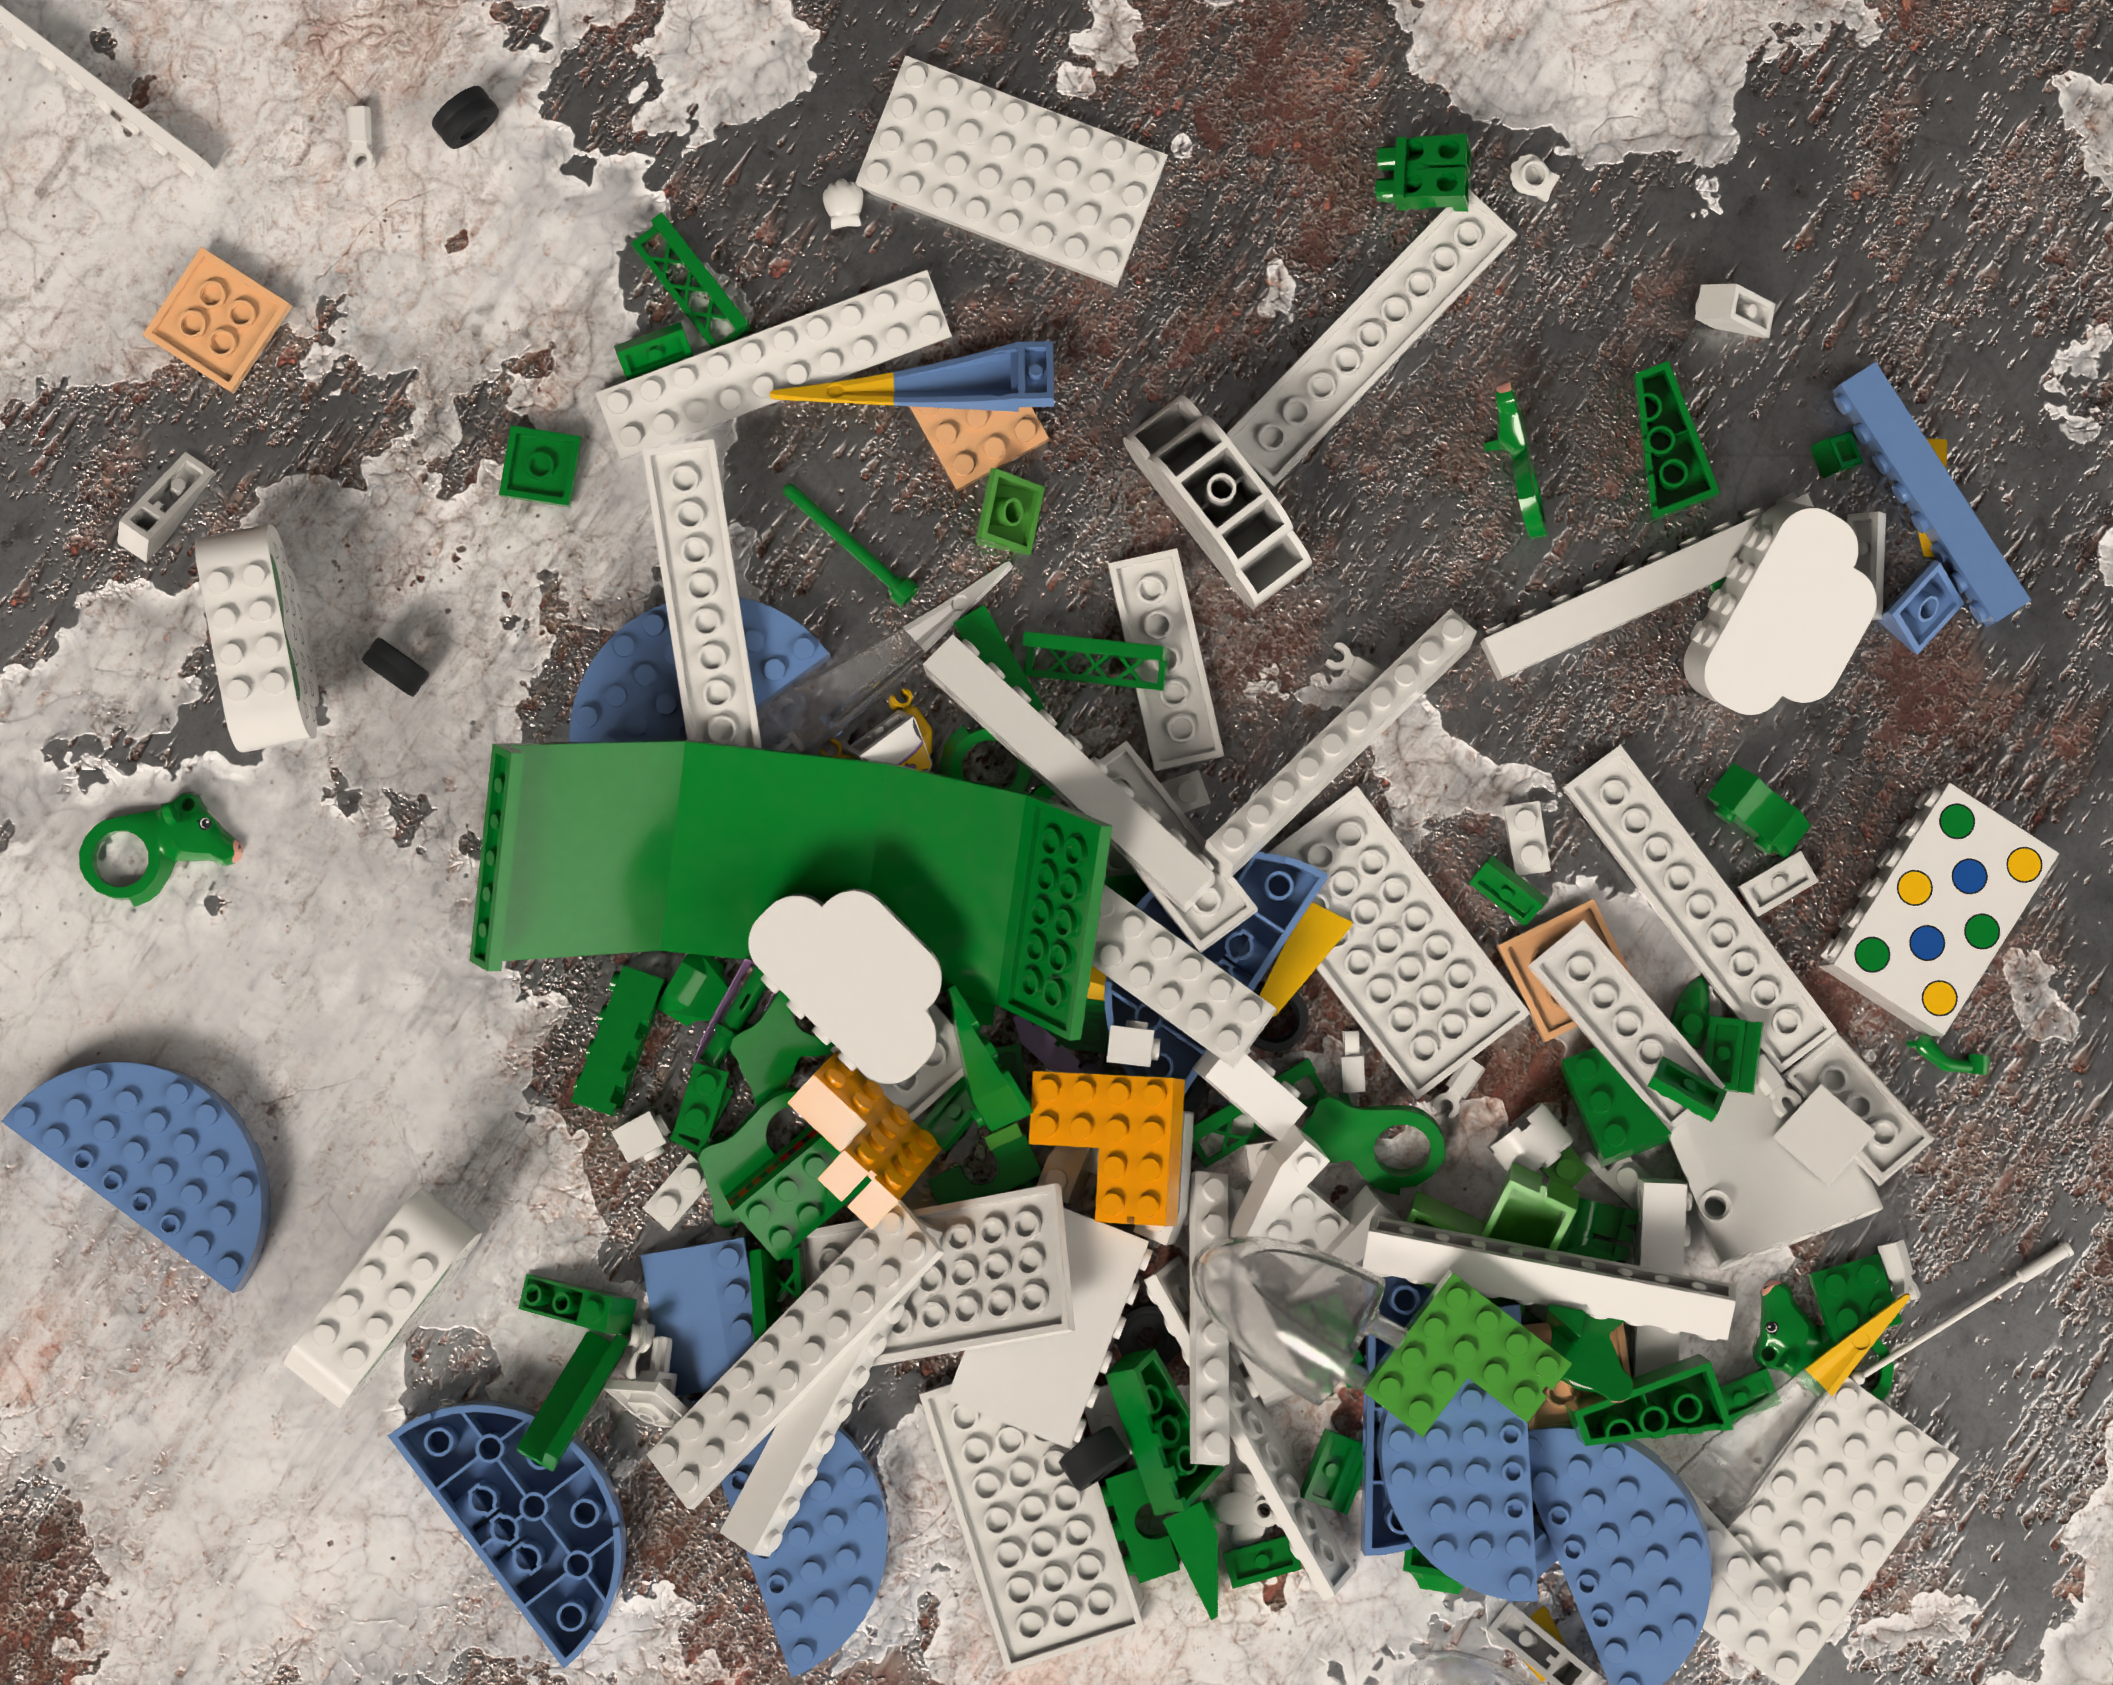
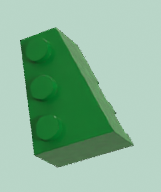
(1610, 1109)

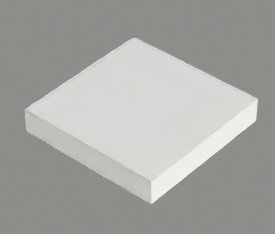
(1824, 1135)

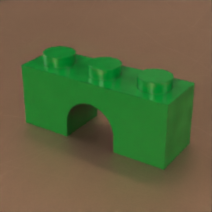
(1015, 1168)
(1148, 1554)

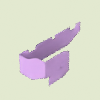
(723, 1006)
(1042, 1045)

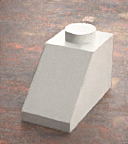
(1734, 310)

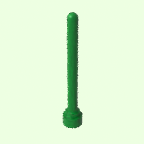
(901, 589)

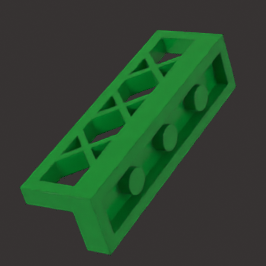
(699, 273)
(1099, 647)
(1230, 1112)
(766, 1283)

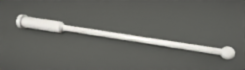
(2023, 1275)

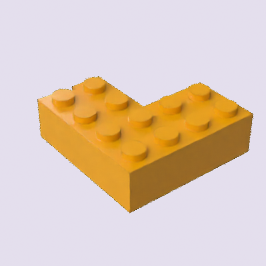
(870, 1135)
(1137, 1135)

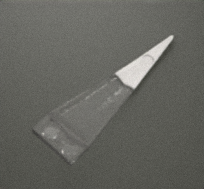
(836, 696)

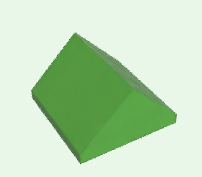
(1009, 513)

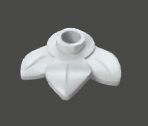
(641, 1340)
(1243, 1511)

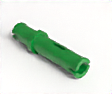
(734, 1019)

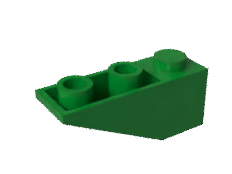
(578, 1305)

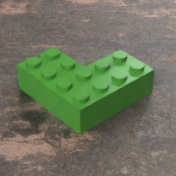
(1521, 1213)
(1460, 1338)

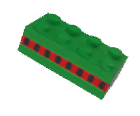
(784, 1196)

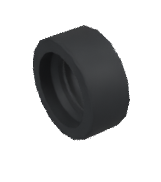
(1296, 1033)

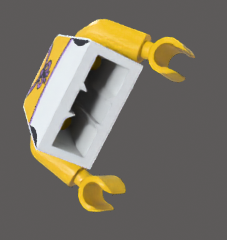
(898, 740)

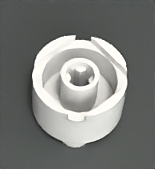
(1531, 1140)

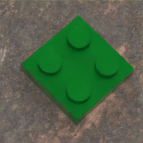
(540, 466)
(1852, 1295)

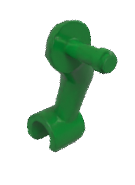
(1931, 1051)

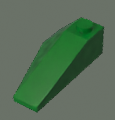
(989, 1086)

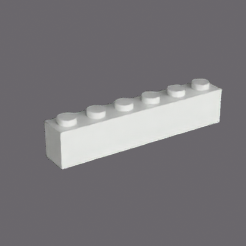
(1659, 1246)

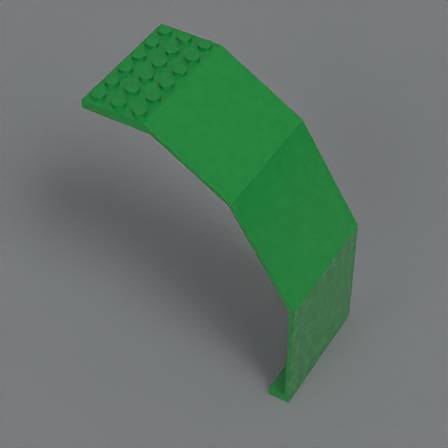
(700, 838)

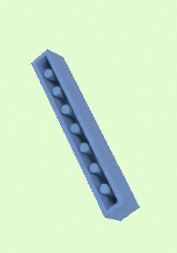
(1930, 495)

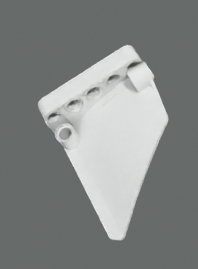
(1762, 1186)

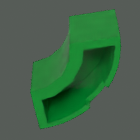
(1758, 811)

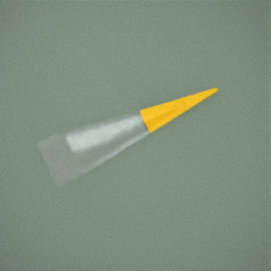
(1741, 1462)

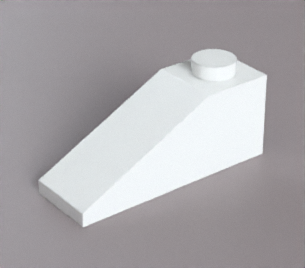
(163, 507)
(1541, 1649)

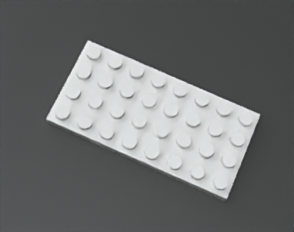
(1011, 171)
(1407, 960)
(994, 1284)
(1827, 1528)
(1033, 1538)

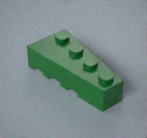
(1671, 450)
(619, 1041)
(1662, 1403)
(1158, 1432)

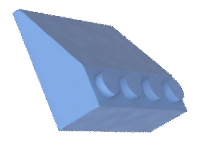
(704, 1305)

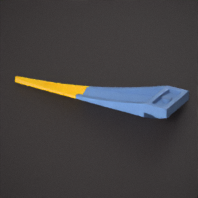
(987, 380)

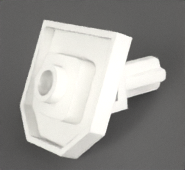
(653, 1393)

